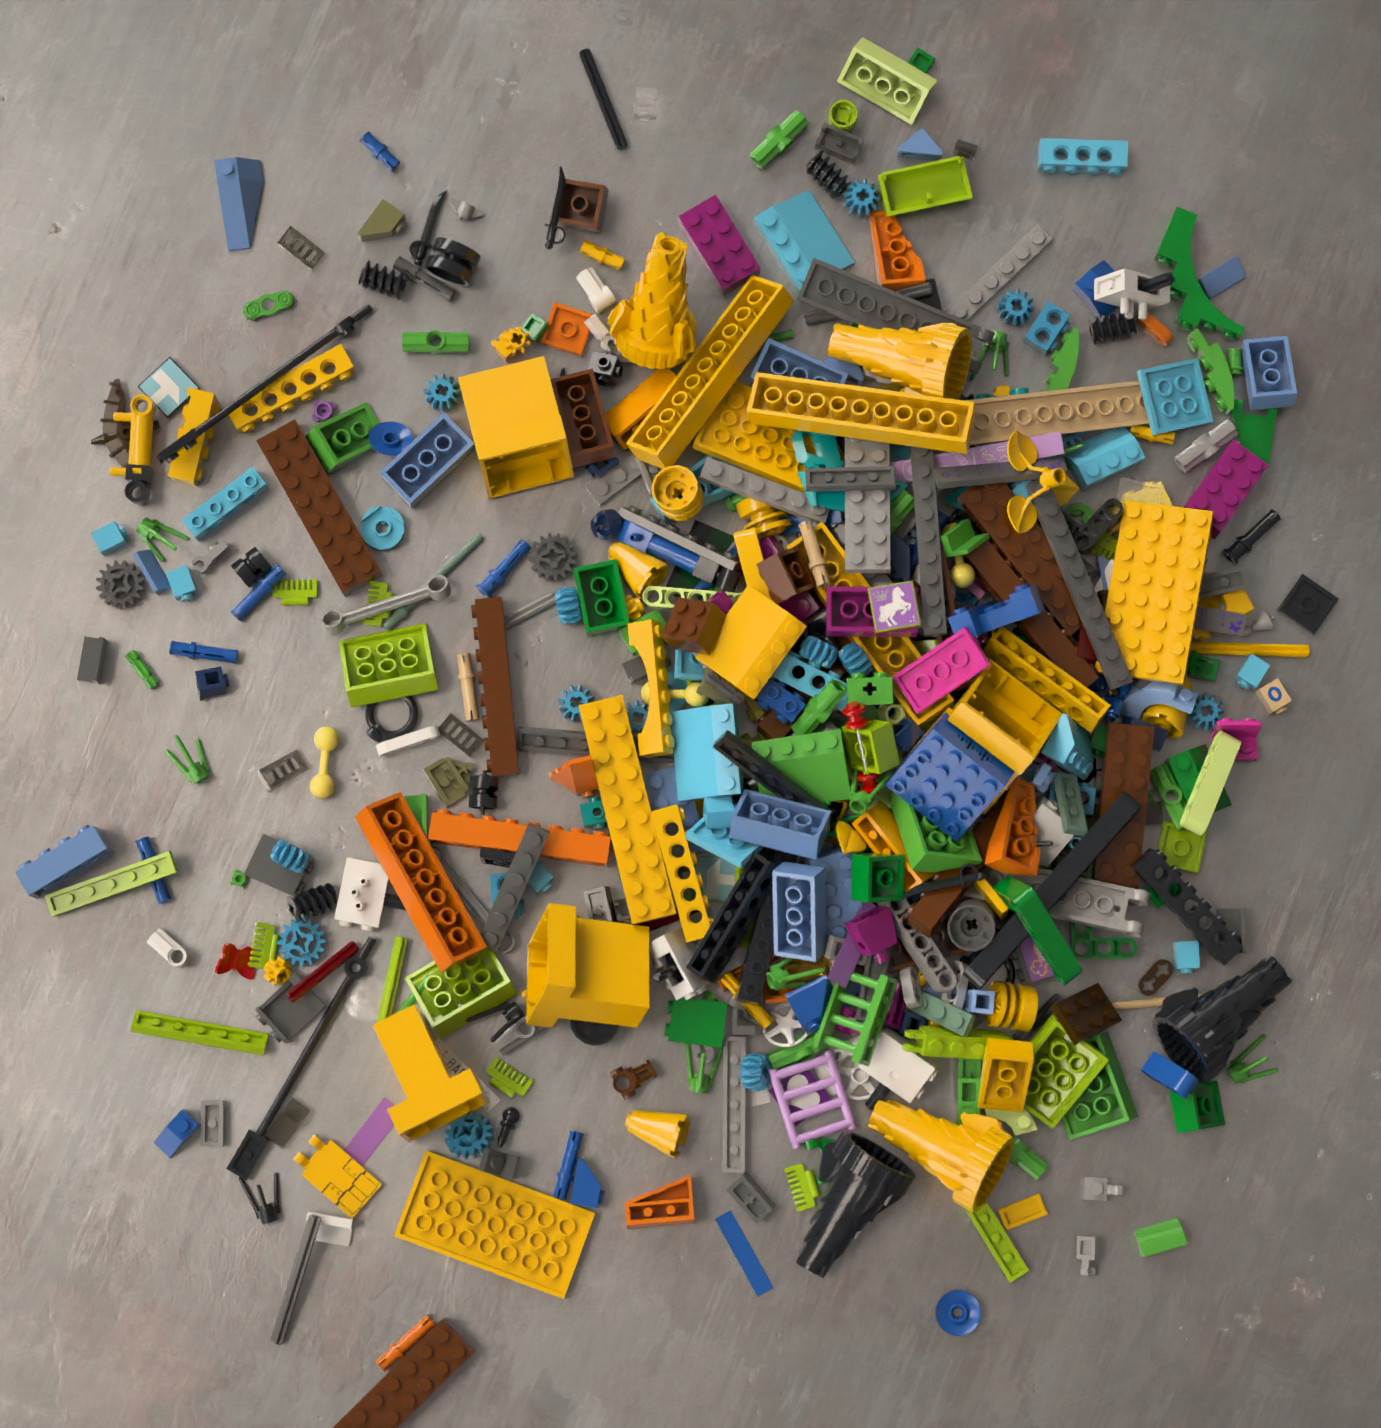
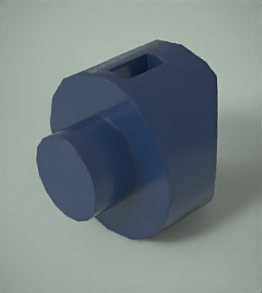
(610, 522)

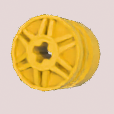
(675, 481)
(762, 517)
(1013, 1006)

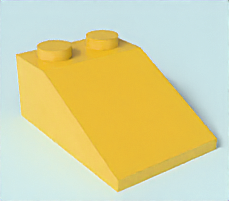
(1005, 1074)

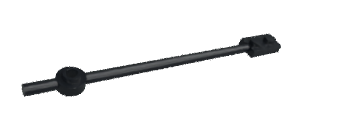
(189, 439)
(254, 1142)

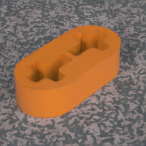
(1156, 329)

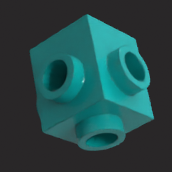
(589, 818)

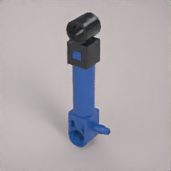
(682, 557)

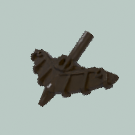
(116, 433)

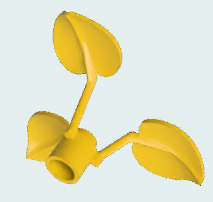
(1022, 455)
(846, 836)

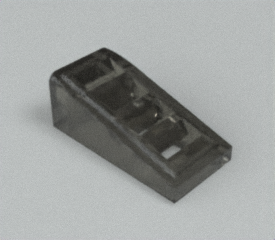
(305, 242)
(476, 744)
(270, 786)

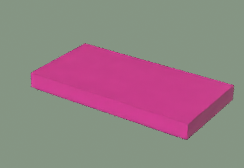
(942, 670)

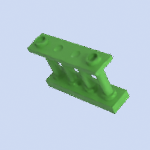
(874, 1021)

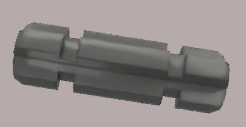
(724, 687)

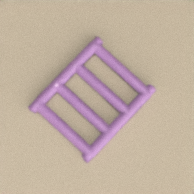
(841, 1101)

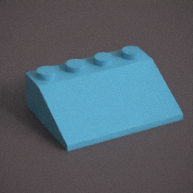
(797, 234)
(698, 766)

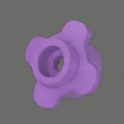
(319, 406)

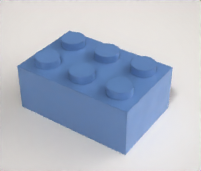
(1269, 372)

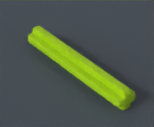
(392, 978)

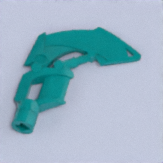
(827, 457)

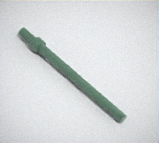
(402, 612)

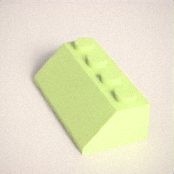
(886, 80)

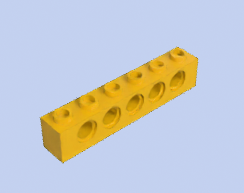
(296, 377)
(1046, 679)
(661, 817)

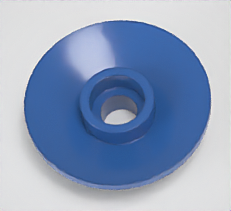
(390, 438)
(969, 1315)

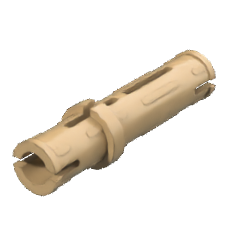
(817, 563)
(468, 687)

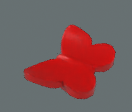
(235, 960)

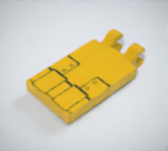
(338, 1176)

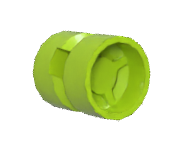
(843, 115)

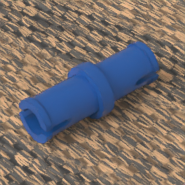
(379, 151)

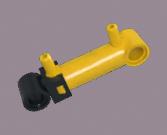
(138, 467)

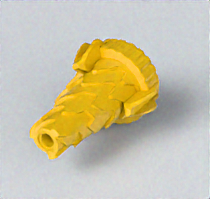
(656, 323)
(923, 361)
(962, 1157)

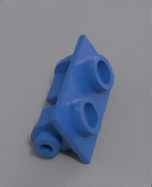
(1116, 703)

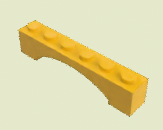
(656, 735)

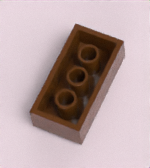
(583, 418)

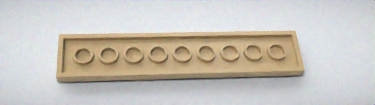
(1059, 410)

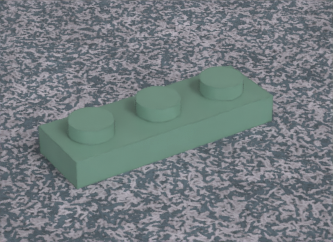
(1070, 804)
(945, 1014)

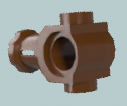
(632, 1075)

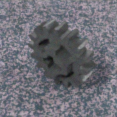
(543, 558)
(115, 591)

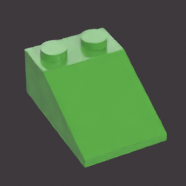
(343, 437)

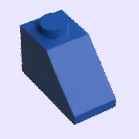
(177, 1133)
(586, 1187)

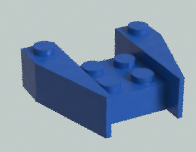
(989, 616)

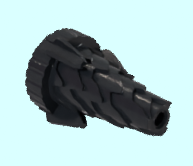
(1204, 1029)
(861, 1185)

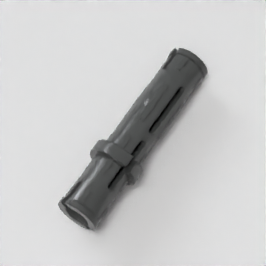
(423, 278)

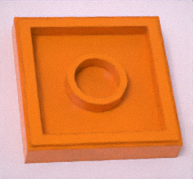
(567, 330)

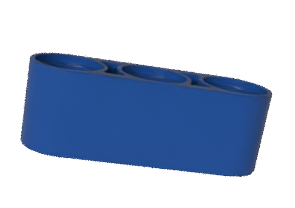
(1169, 1075)

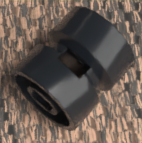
(251, 567)

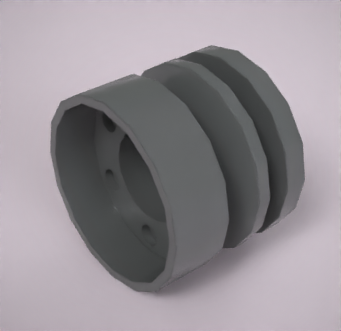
(977, 935)

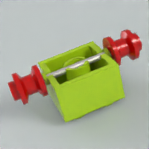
(869, 746)

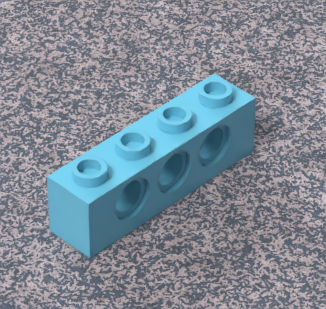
(1115, 150)
(225, 504)
(804, 684)

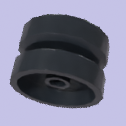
(452, 261)
(593, 1034)

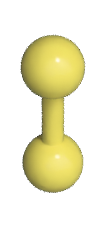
(961, 574)
(688, 694)
(322, 784)

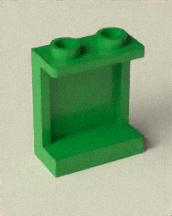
(696, 1022)

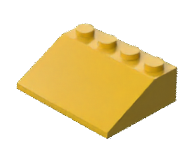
(752, 642)

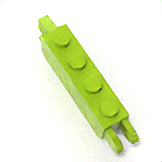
(944, 1042)

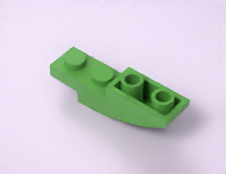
(1064, 361)
(1219, 378)
(968, 1087)

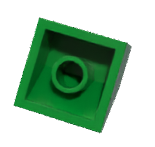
(877, 877)
(1199, 1110)

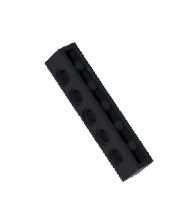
(1145, 869)
(733, 918)

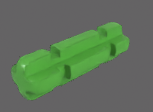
(142, 669)

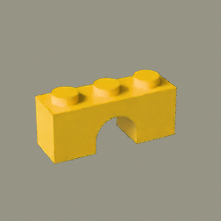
(1232, 601)

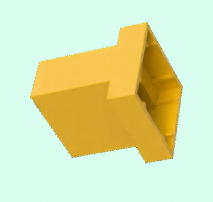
(516, 427)
(1005, 719)
(586, 970)
(430, 1088)

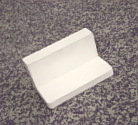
(334, 1229)

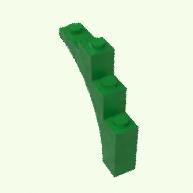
(1196, 307)

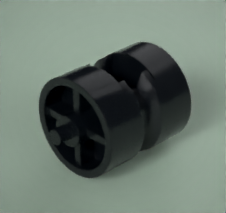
(483, 793)

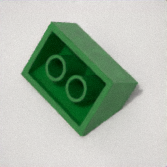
(601, 597)
(1185, 771)

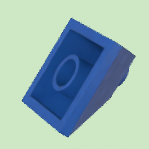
(1085, 289)
(810, 1002)

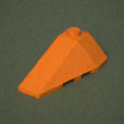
(893, 255)
(577, 777)
(1014, 836)

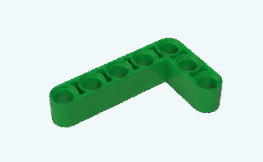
(1040, 926)
(1092, 943)

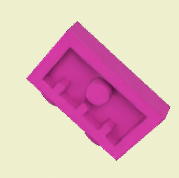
(1243, 730)

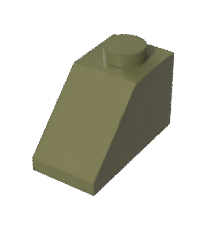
(382, 223)

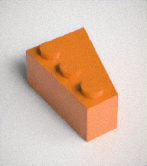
(662, 1206)

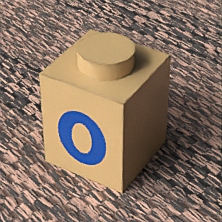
(1274, 697)

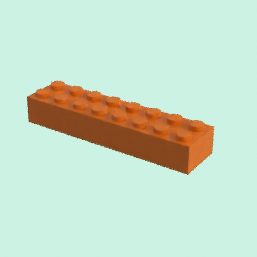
(506, 836)
(420, 882)

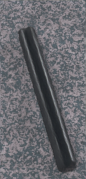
(603, 99)

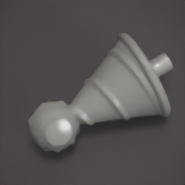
(1263, 623)

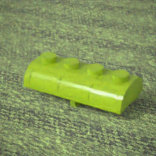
(924, 186)

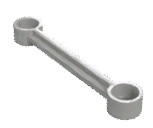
(386, 605)
(468, 897)

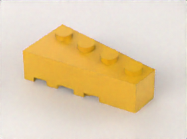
(188, 465)

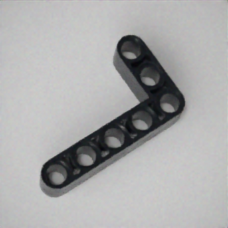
(1087, 532)

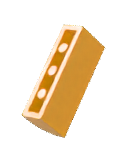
(632, 410)
(882, 835)

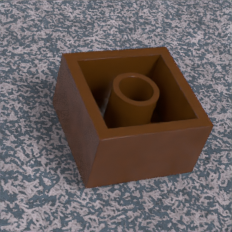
(583, 205)
(786, 575)
(693, 626)

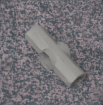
(1206, 446)
(513, 1037)

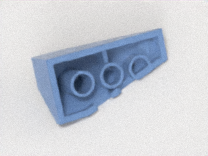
(239, 194)

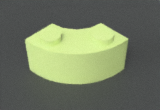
(1016, 1121)

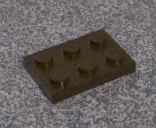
(1086, 1014)

